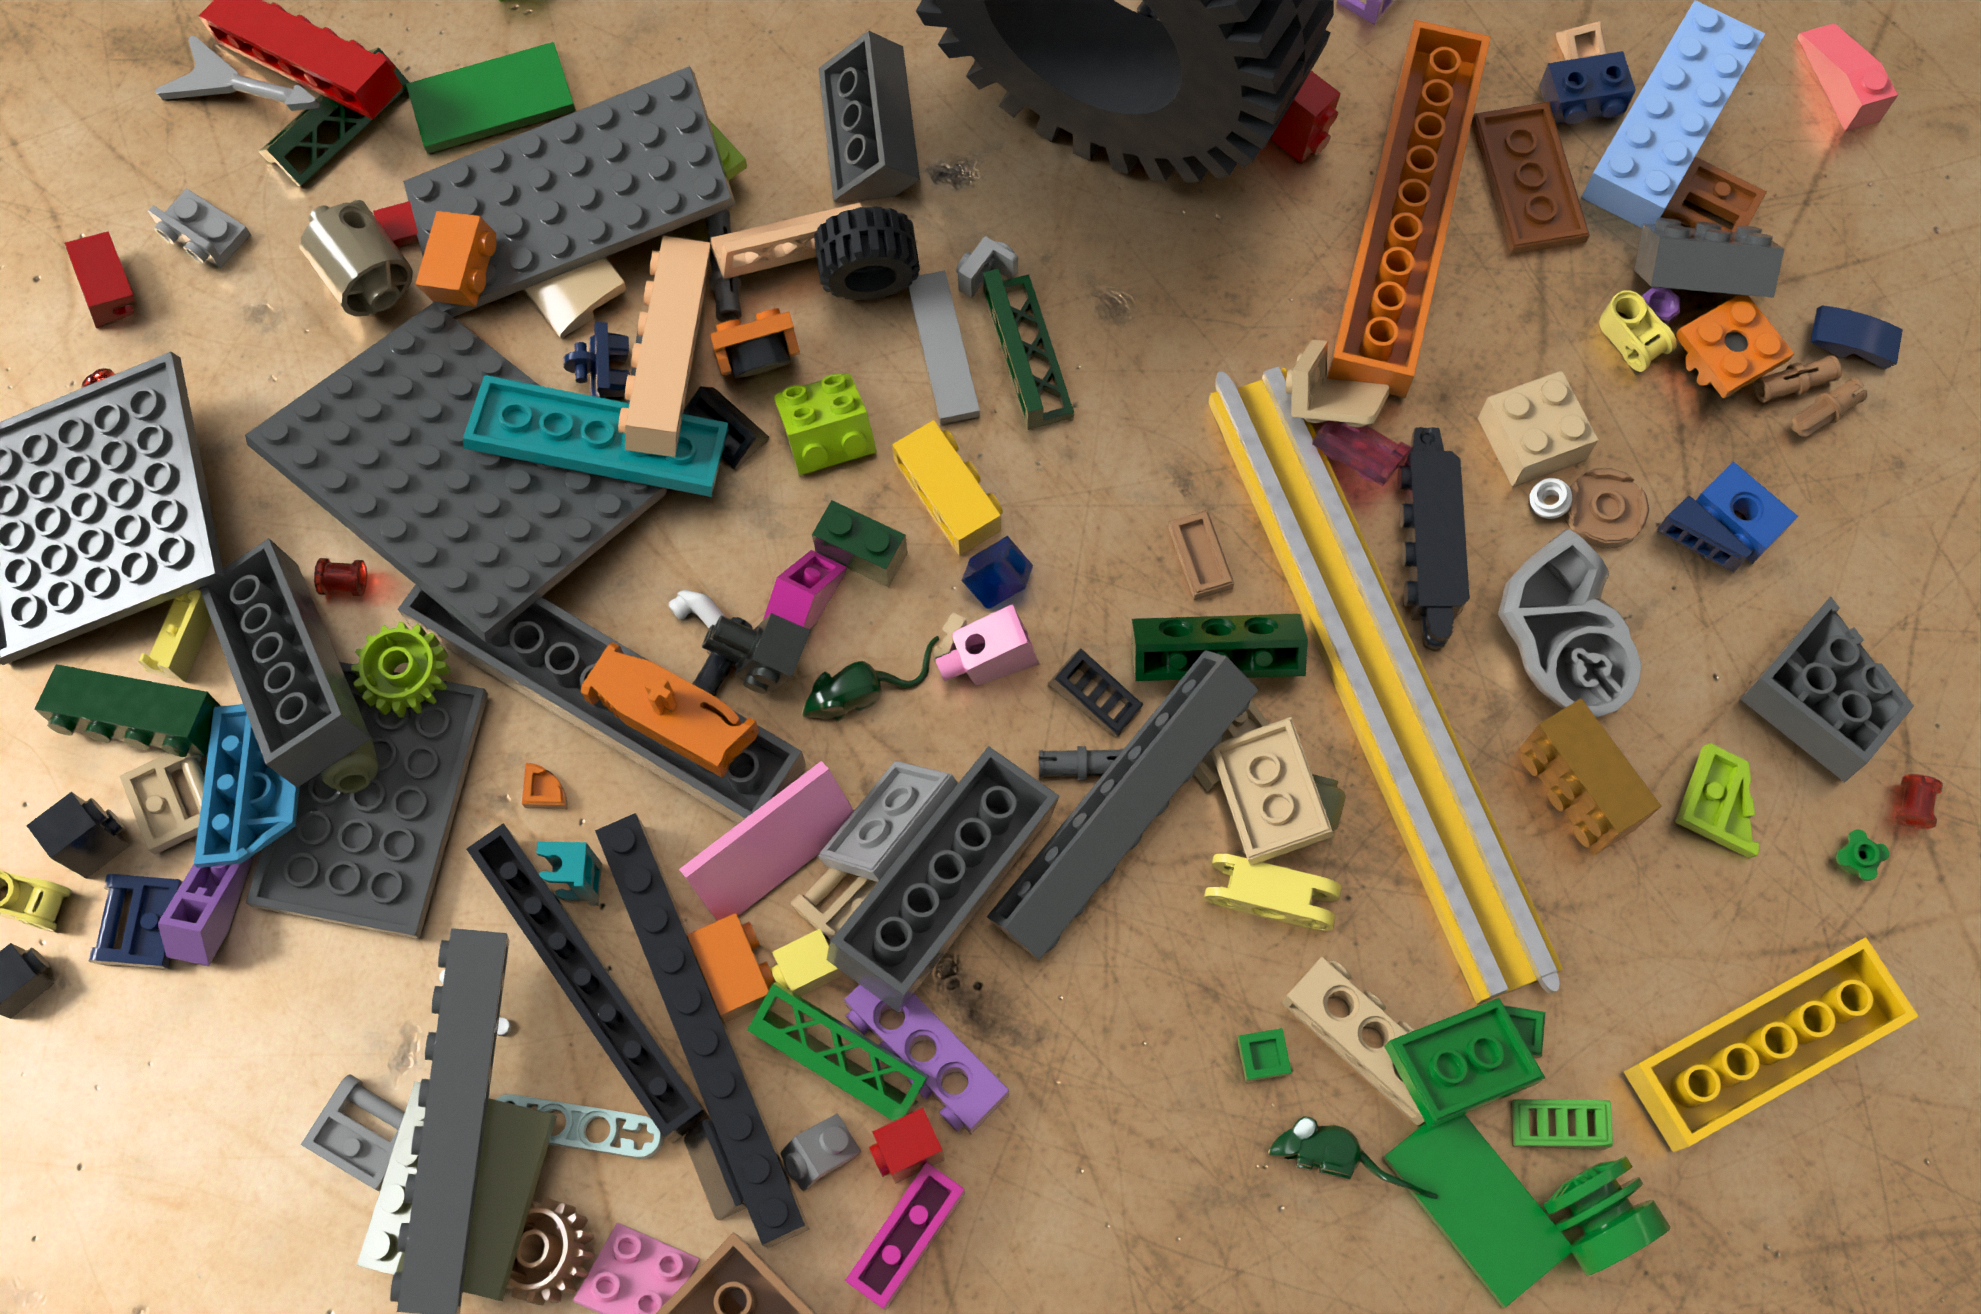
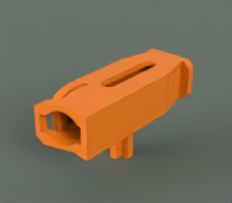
(669, 709)

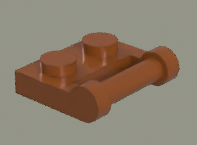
(1715, 192)

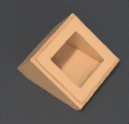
(1582, 41)

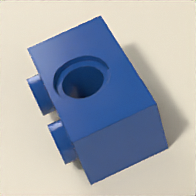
(1764, 512)

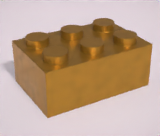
(1588, 777)

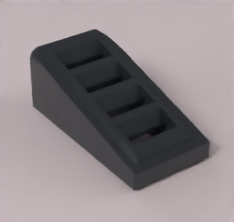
(1093, 671)

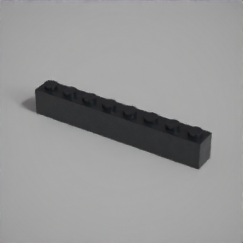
(588, 984)

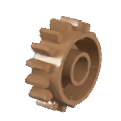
(545, 1276)

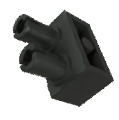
(762, 655)

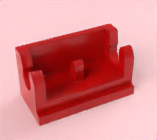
(101, 278)

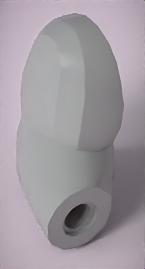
(1565, 631)

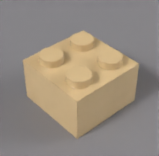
(1537, 428)

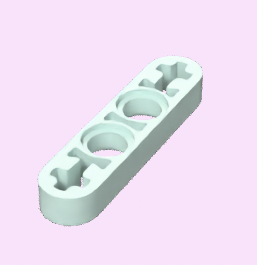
(580, 1116)

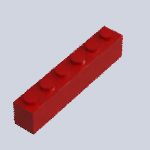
(304, 53)

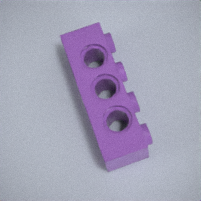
(961, 1110)

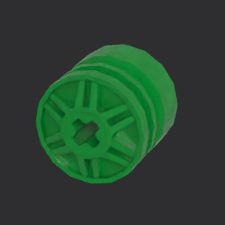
(1606, 1215)

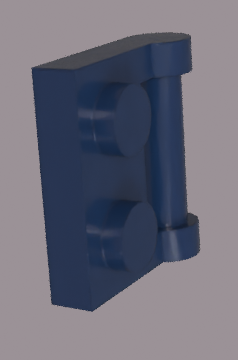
(142, 938)

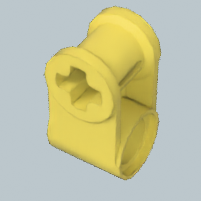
(1638, 332)
(32, 900)

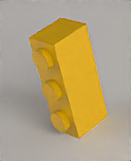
(948, 486)

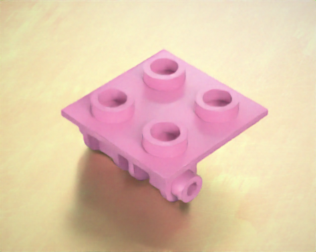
(634, 1274)

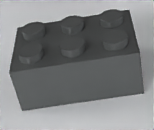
(1709, 258)

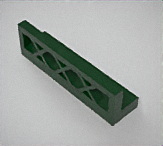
(307, 123)
(1006, 323)

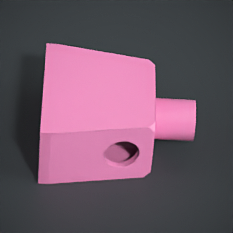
(989, 648)

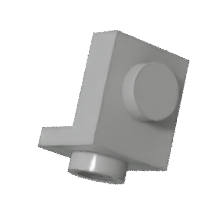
(985, 257)
(819, 1151)

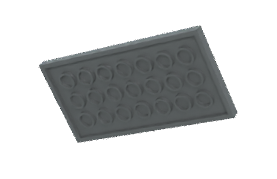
(583, 184)

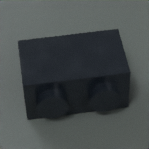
(79, 834)

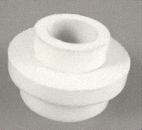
(1548, 487)

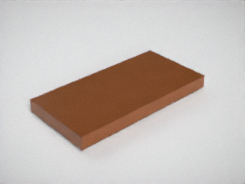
(1530, 178)

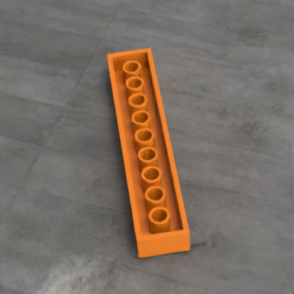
(1409, 208)

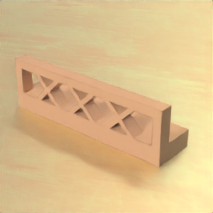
(770, 243)

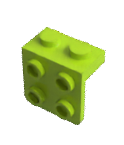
(825, 422)

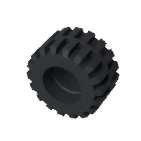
(866, 253)

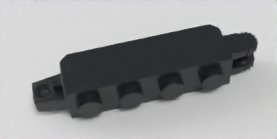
(1434, 536)

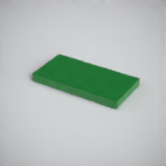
(490, 97)
(1480, 1206)

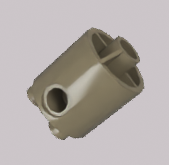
(355, 258)

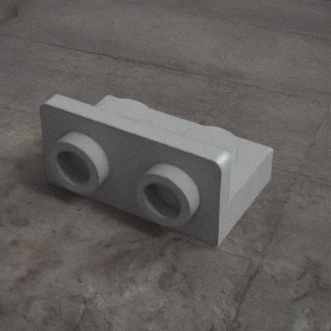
(201, 228)

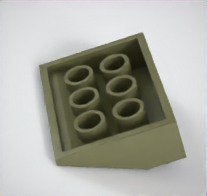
(507, 1180)

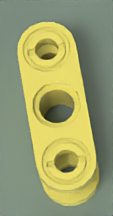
(1274, 892)

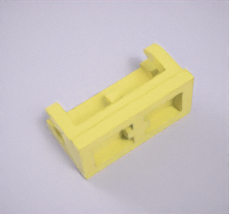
(179, 638)

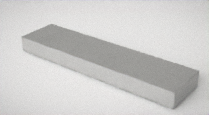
(943, 348)

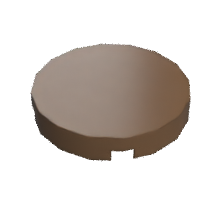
(1607, 508)

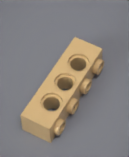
(1344, 1034)

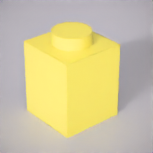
(804, 964)

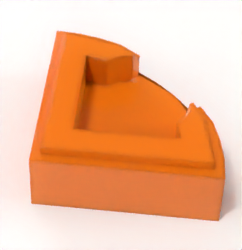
(542, 789)

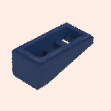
(1704, 534)

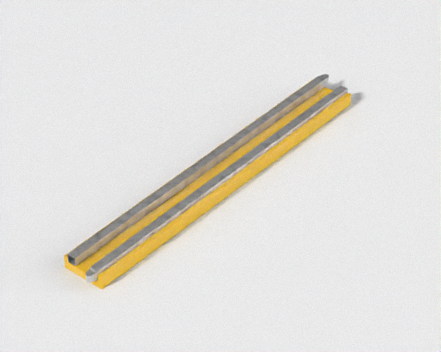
(1385, 692)

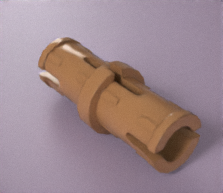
(1797, 379)

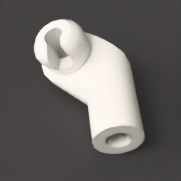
(695, 603)

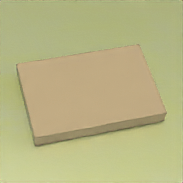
(1271, 791)

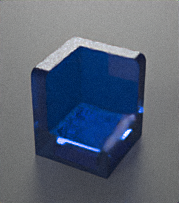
(997, 572)

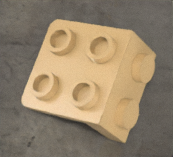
(1331, 399)

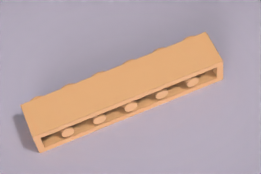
(667, 347)

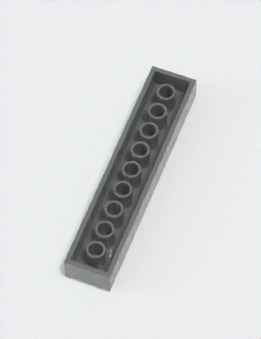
(549, 658)

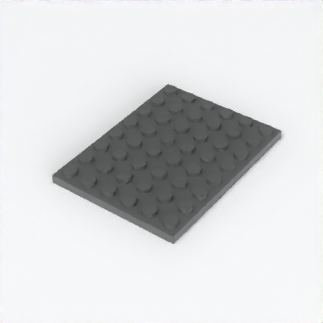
(391, 465)

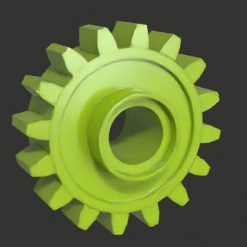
(413, 685)

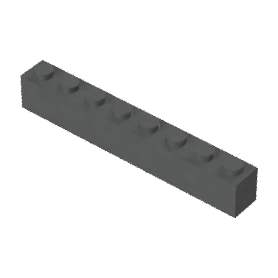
(1123, 804)
(453, 1123)

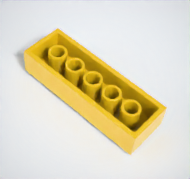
(1770, 1045)

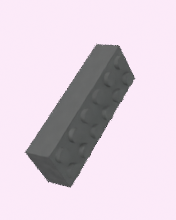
(284, 664)
(942, 879)

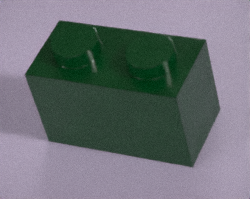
(860, 543)

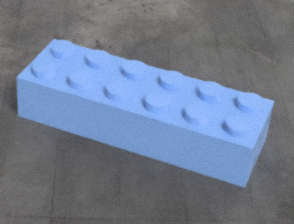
(1672, 115)

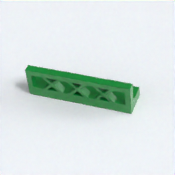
(832, 1062)

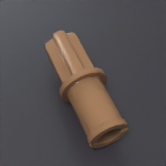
(1828, 408)

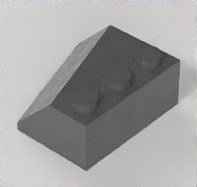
(1830, 695)

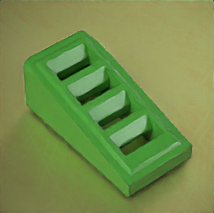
(1601, 1123)

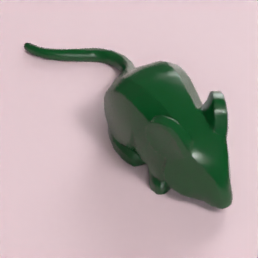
(855, 688)
(1332, 1150)

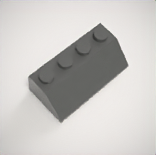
(868, 120)

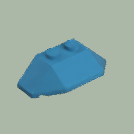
(242, 797)

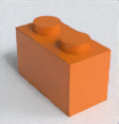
(456, 258)
(731, 967)

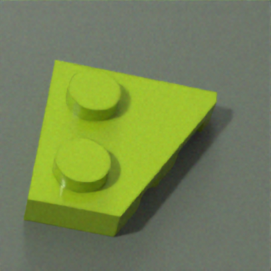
(1720, 801)

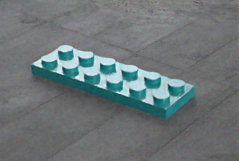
(583, 436)

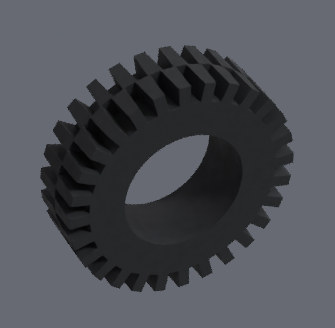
(1165, 92)

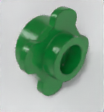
(1850, 860)

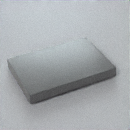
(887, 820)

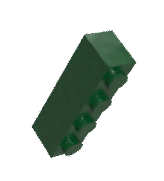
(127, 710)

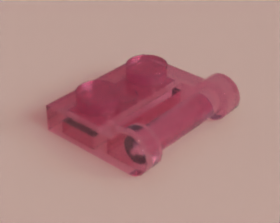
(1362, 449)

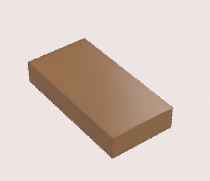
(1200, 555)

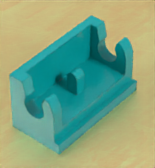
(574, 865)

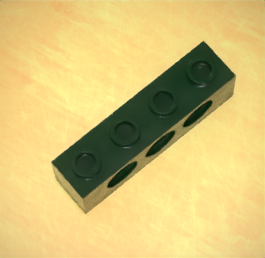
(1255, 644)

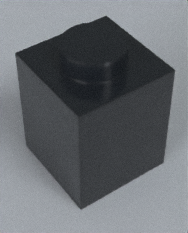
(21, 978)

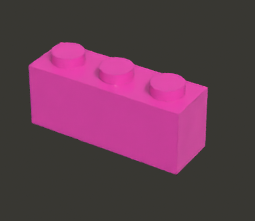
(905, 1236)

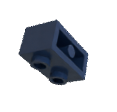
(1588, 87)

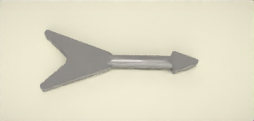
(216, 76)

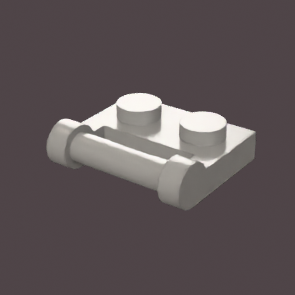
(347, 1141)

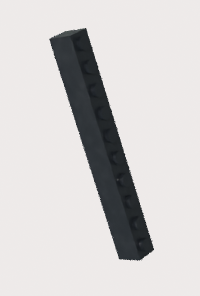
(702, 1033)

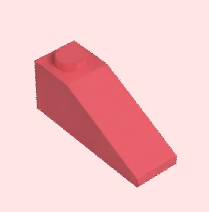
(1849, 76)

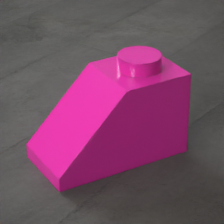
(805, 589)

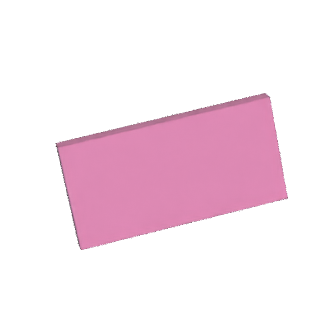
(769, 844)

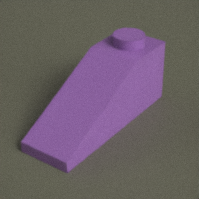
(202, 912)

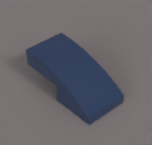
(1852, 332)

